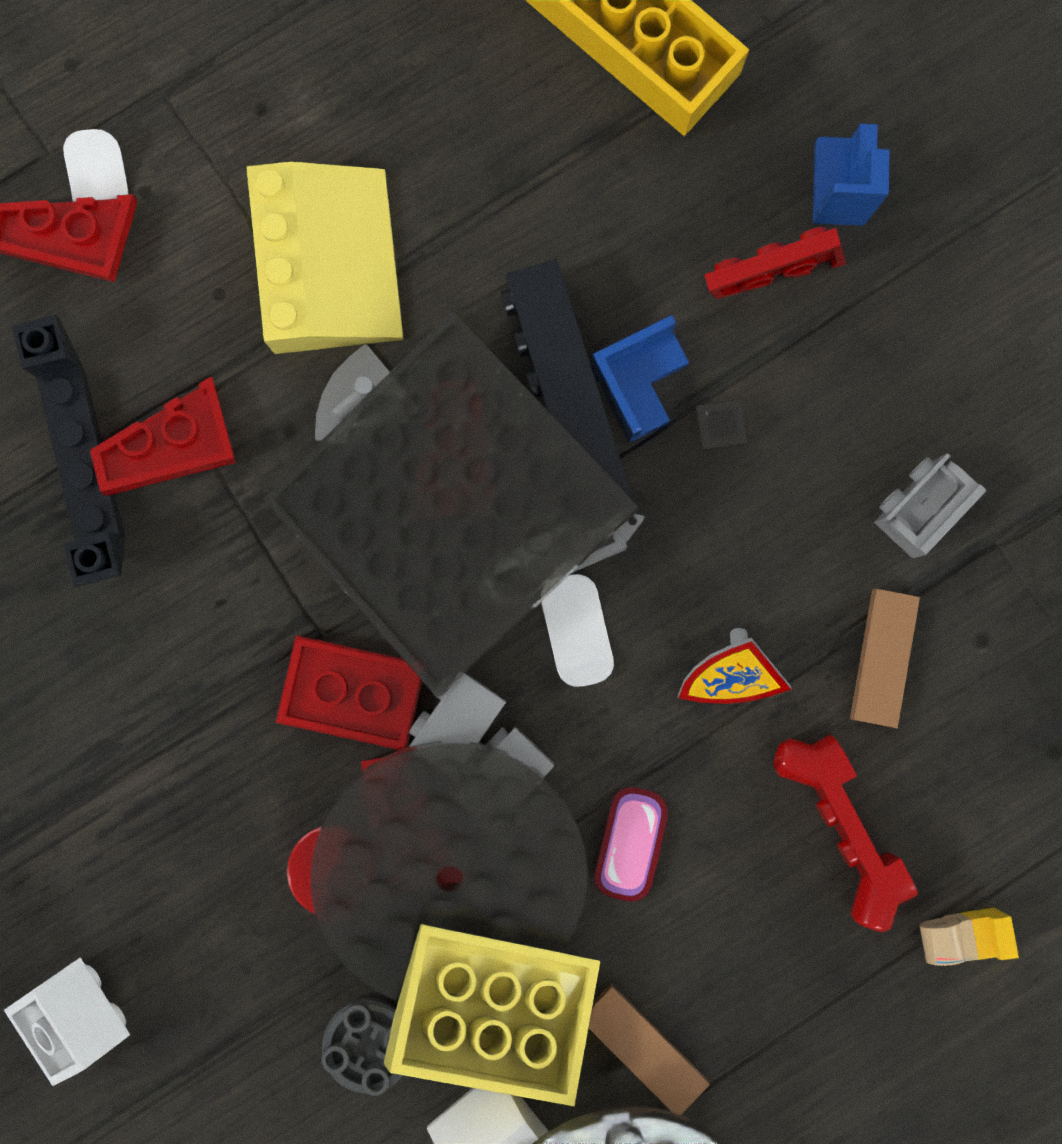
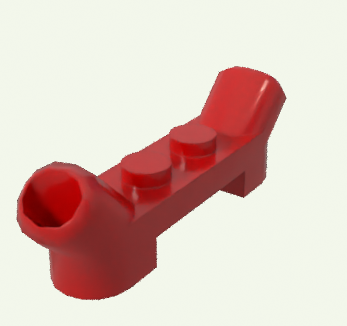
(884, 877)

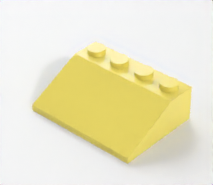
(323, 256)
(493, 1016)

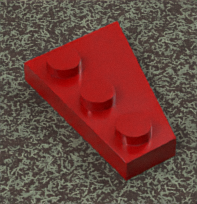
(70, 236)
(169, 445)

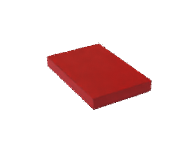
(350, 693)

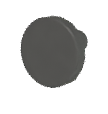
(357, 1045)

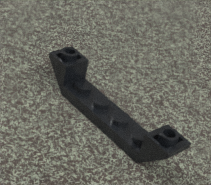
(74, 431)

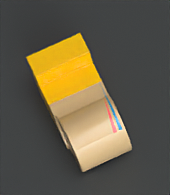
(969, 937)

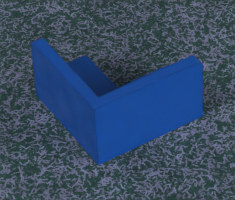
(849, 177)
(630, 368)

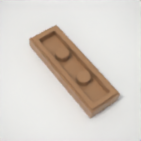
(884, 658)
(646, 1051)

